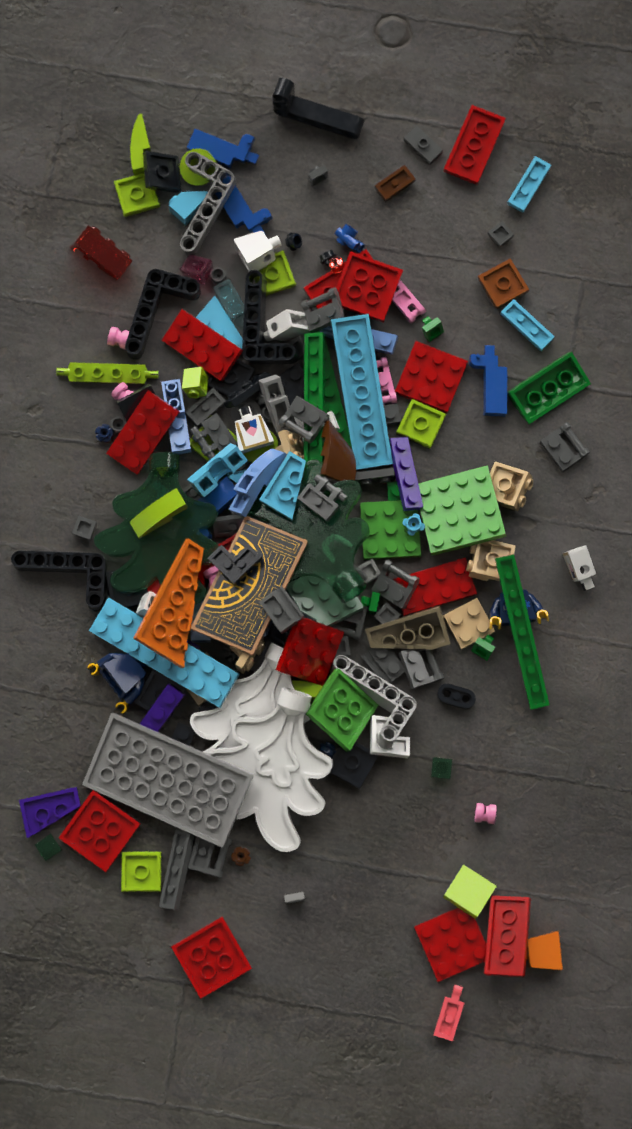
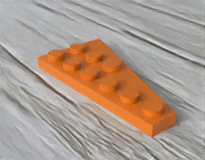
(171, 611)

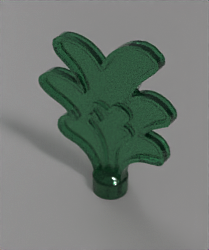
(330, 543)
(159, 548)

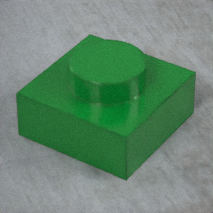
(393, 491)

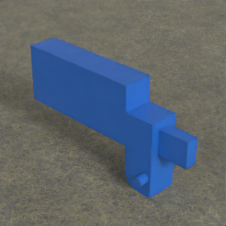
(224, 151)
(241, 213)
(494, 381)
(221, 498)

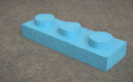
(529, 184)
(527, 325)

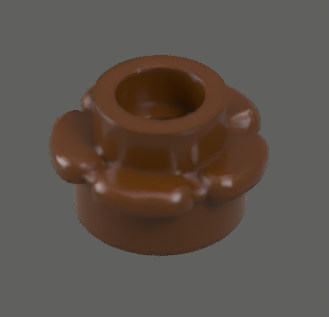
(241, 861)

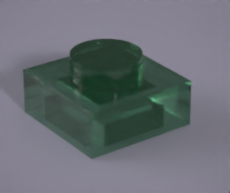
(441, 768)
(48, 847)

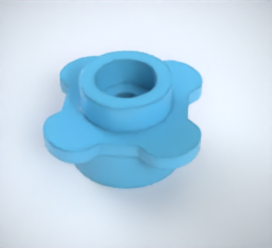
(415, 518)

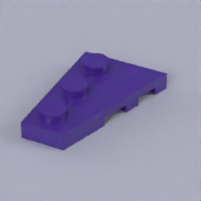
(46, 809)

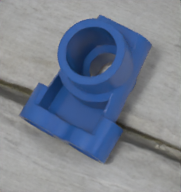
(346, 237)

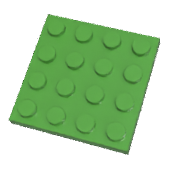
(460, 510)

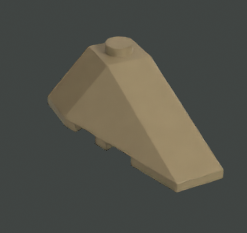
(415, 631)

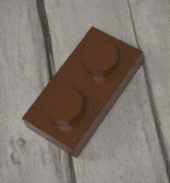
(395, 183)

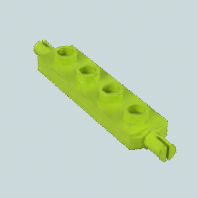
(107, 373)

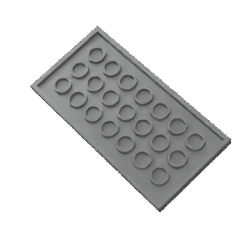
(168, 779)

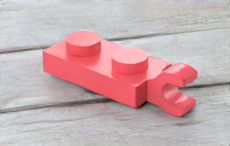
(449, 1015)

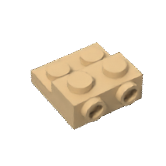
(510, 485)
(483, 562)

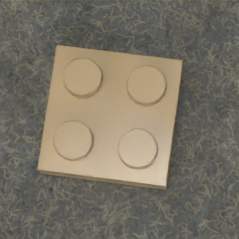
(468, 623)

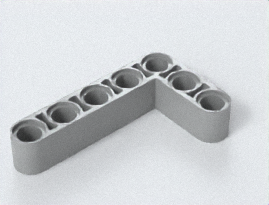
(208, 202)
(379, 695)

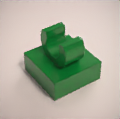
(432, 328)
(371, 602)
(483, 647)

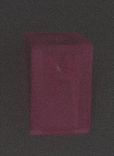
(197, 268)

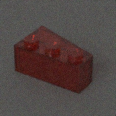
(102, 252)

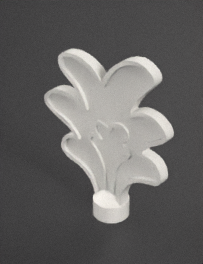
(249, 697)
(282, 763)

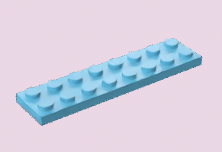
(361, 391)
(201, 672)

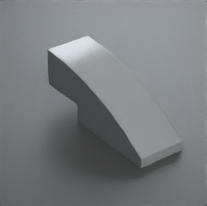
(275, 400)

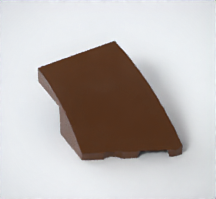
(339, 458)

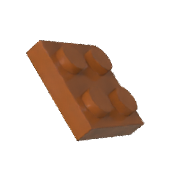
(503, 283)

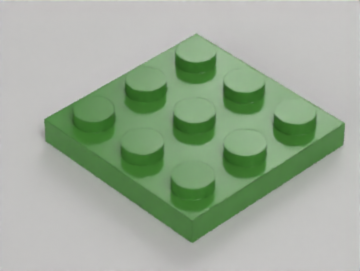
(387, 534)
(342, 709)

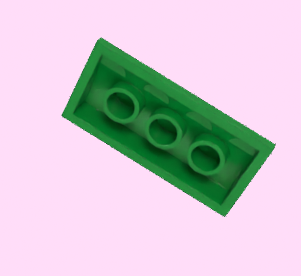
(548, 387)

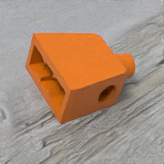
(544, 952)

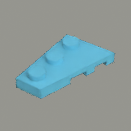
(217, 319)
(285, 486)

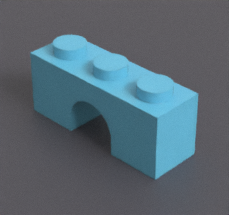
(225, 461)

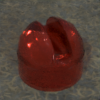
(337, 260)

